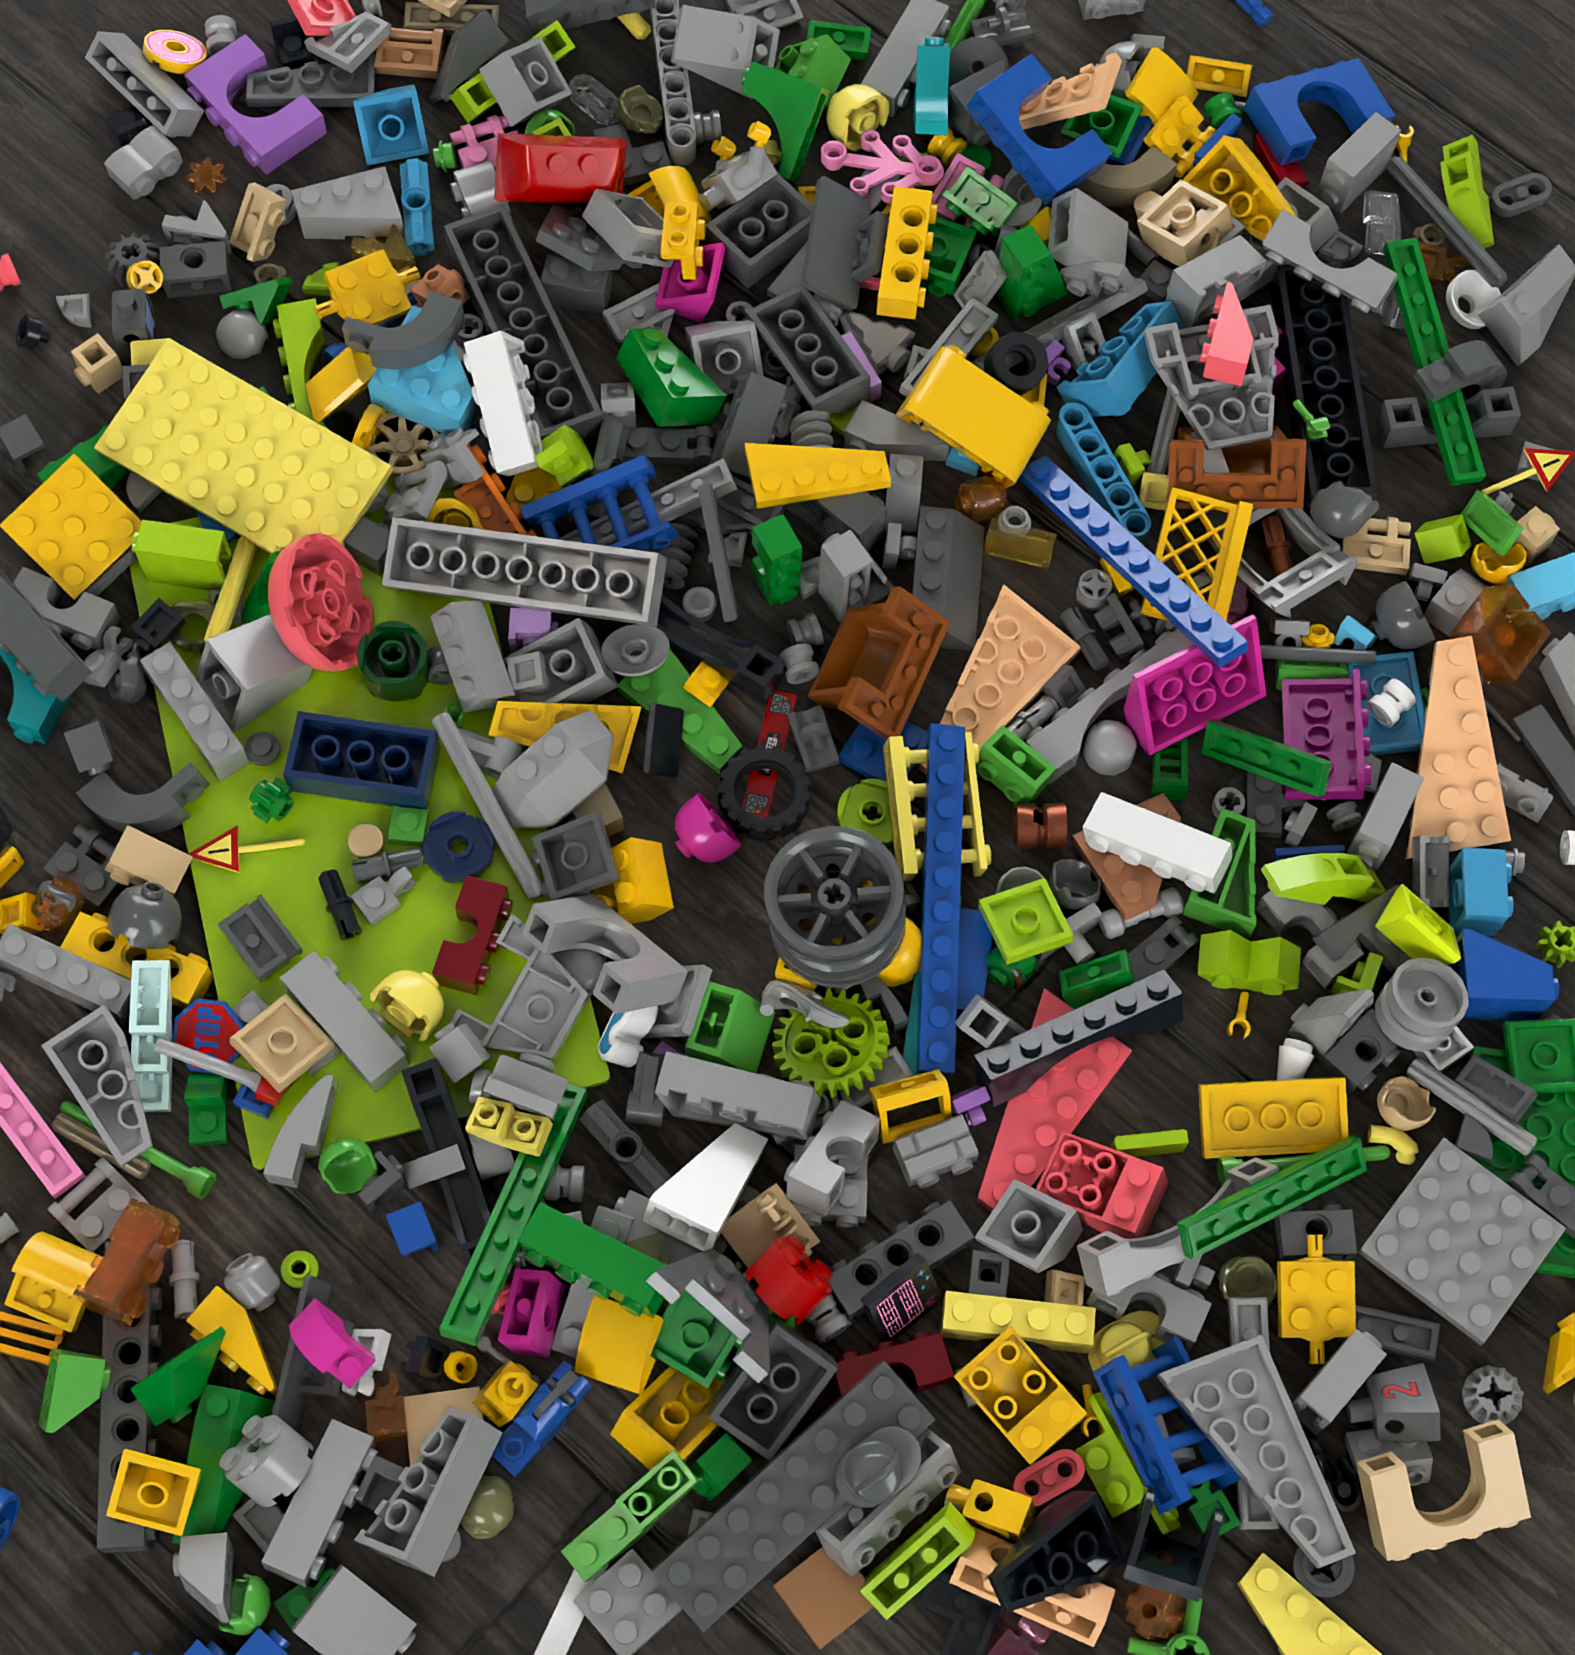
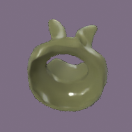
(185, 608)

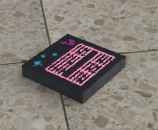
(902, 1299)

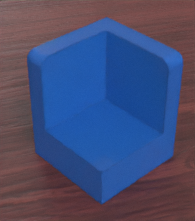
(412, 1229)

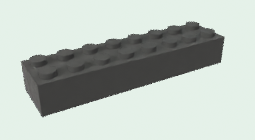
(514, 301)
(782, 1500)

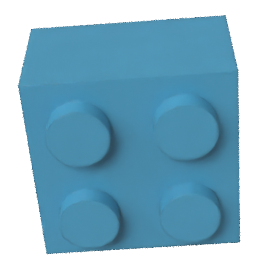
(1479, 891)

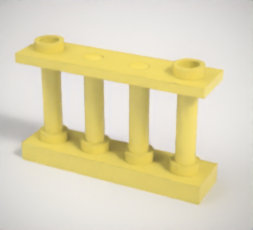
(907, 826)

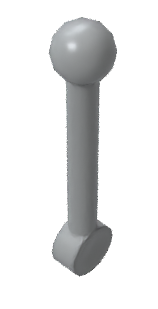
(485, 1345)

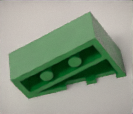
(1032, 274)
(668, 380)

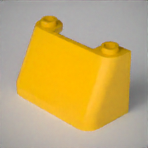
(976, 415)

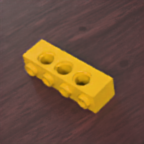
(907, 208)
(91, 932)

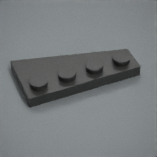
(321, 84)

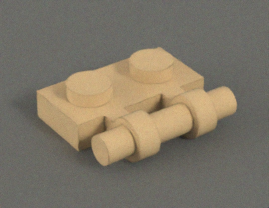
(1379, 552)

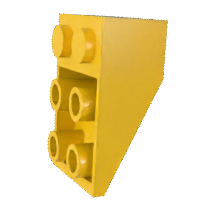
(1021, 1395)

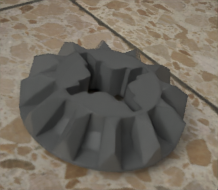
(1321, 1585)

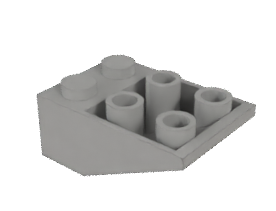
(722, 44)

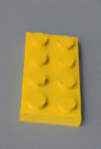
(1272, 1116)

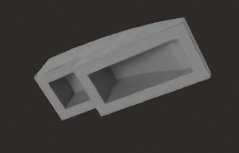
(301, 1134)

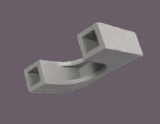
(640, 970)

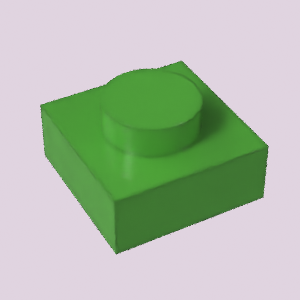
(408, 826)

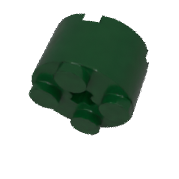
(376, 658)

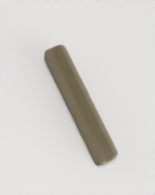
(92, 1141)

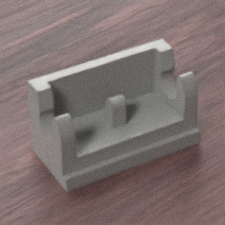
(1431, 870)

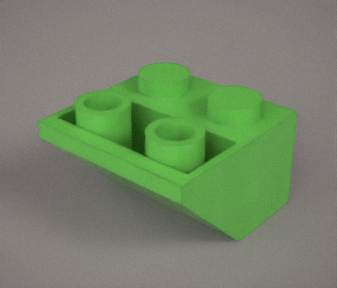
(815, 61)
(729, 1029)

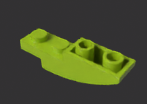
(1465, 189)
(1322, 876)

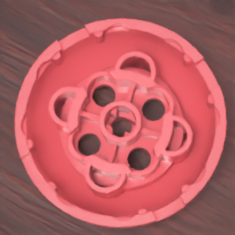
(319, 602)

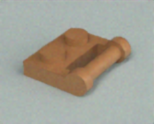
(410, 58)

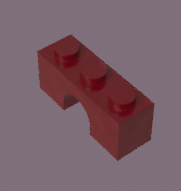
(466, 964)
(921, 1358)

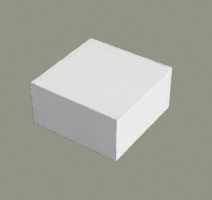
(1448, 1052)

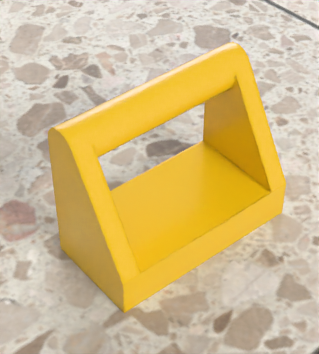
(907, 1092)

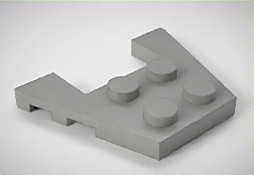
(539, 1006)

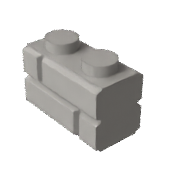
(935, 1152)

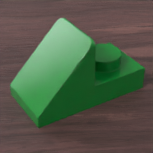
(261, 297)
(207, 1109)

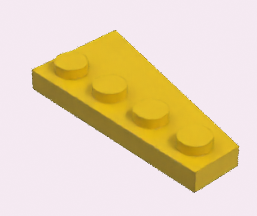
(809, 473)
(531, 720)

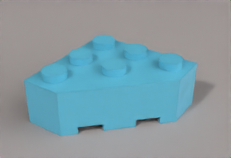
(427, 394)

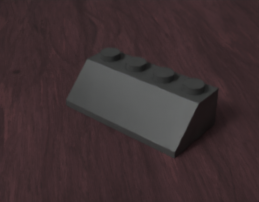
(812, 351)
(950, 571)

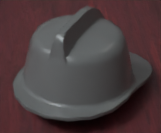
(878, 1467)

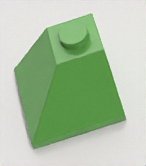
(71, 1386)

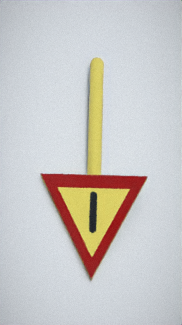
(1545, 463)
(225, 849)

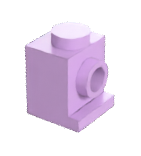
(528, 626)

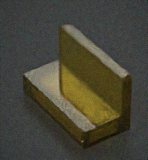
(1031, 549)

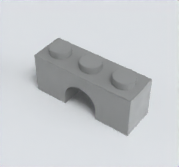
(81, 623)
(1288, 913)
(842, 1135)
(1179, 1310)

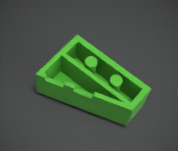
(1234, 900)

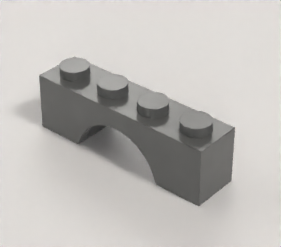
(1409, 422)

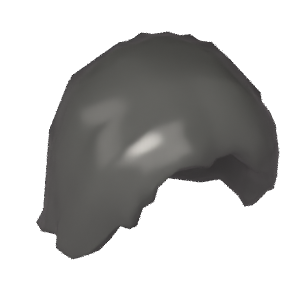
(1342, 509)

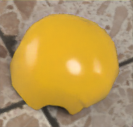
(1496, 567)

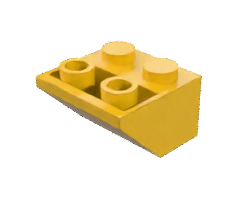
(644, 882)

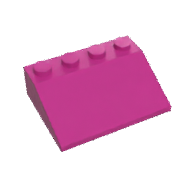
(1190, 690)

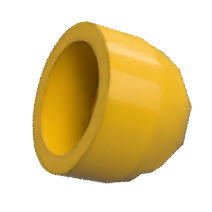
(465, 1360)

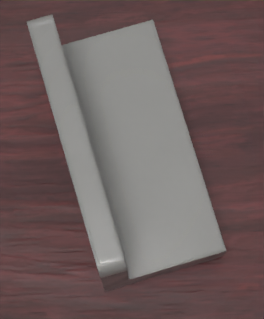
(526, 1087)

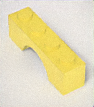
(1046, 1323)

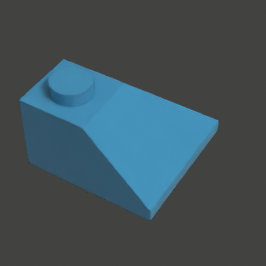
(391, 125)

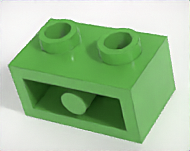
(1014, 767)

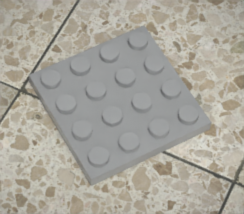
(1462, 1241)

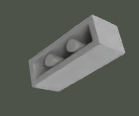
(472, 655)

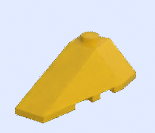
(1240, 181)

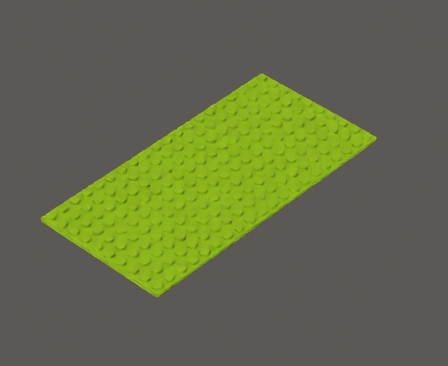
(290, 875)

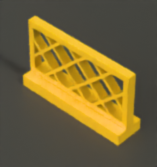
(1229, 552)

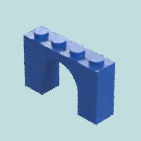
(1341, 86)
(1045, 169)

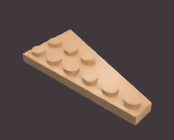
(1006, 668)
(1457, 757)

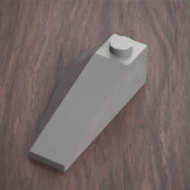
(1529, 305)
(101, 1076)

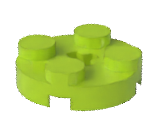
(861, 797)

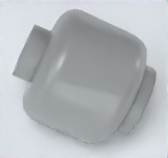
(252, 1282)

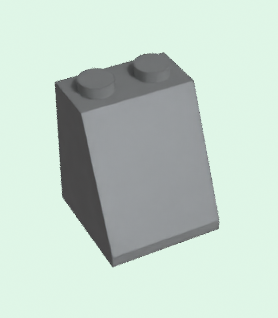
(249, 671)

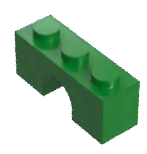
(779, 560)

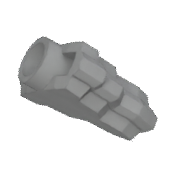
(879, 340)

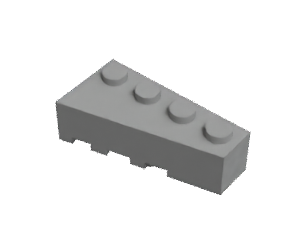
(731, 1095)
(433, 1493)

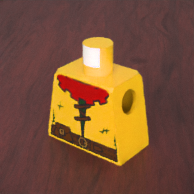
(1007, 1517)

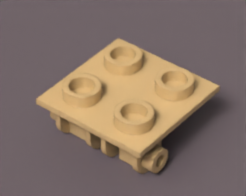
(762, 1222)

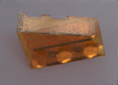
(130, 1262)

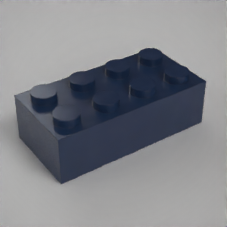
(362, 760)

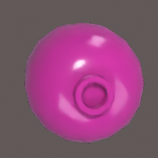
(704, 832)

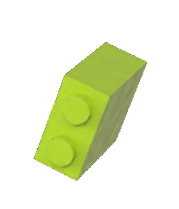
(182, 555)

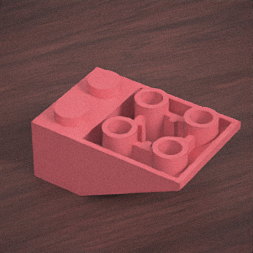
(1104, 1186)

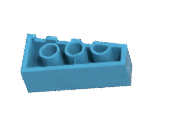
(1122, 369)

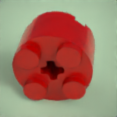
(790, 1279)

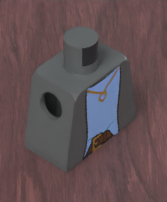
(133, 315)

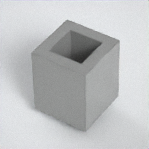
(458, 1051)

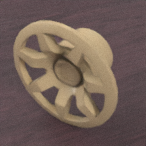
(402, 446)

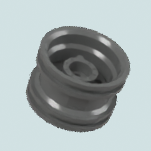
(866, 947)

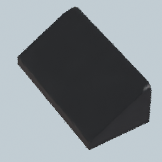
(663, 740)

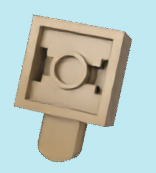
(1182, 222)

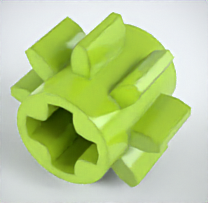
(1550, 950)

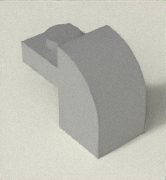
(987, 1023)

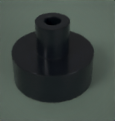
(31, 332)

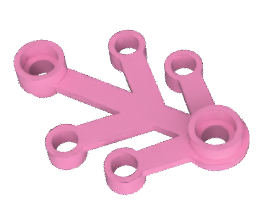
(921, 169)

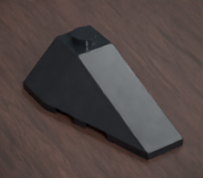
(1060, 1550)

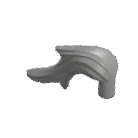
(787, 995)

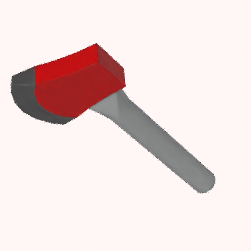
(251, 1079)

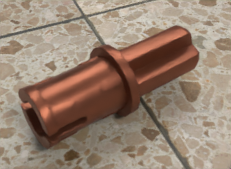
(1276, 545)

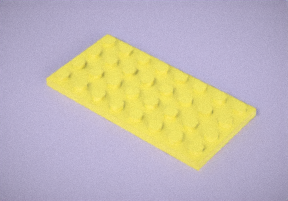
(240, 453)

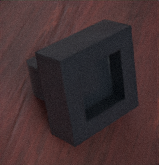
(426, 1359)

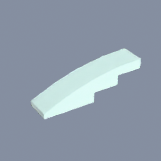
(148, 1021)

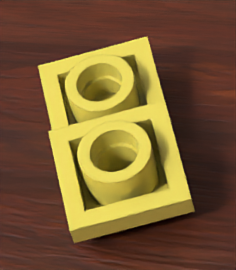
(509, 1128)

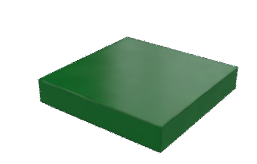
(1542, 1053)

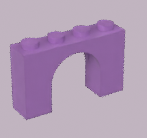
(264, 140)

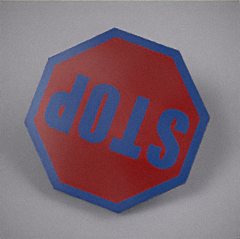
(207, 1029)

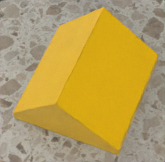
(339, 383)
(153, 1492)

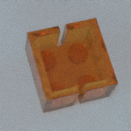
(1502, 641)

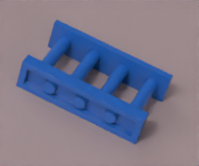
(605, 488)
(1143, 1437)

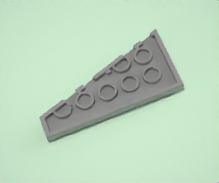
(1252, 1423)

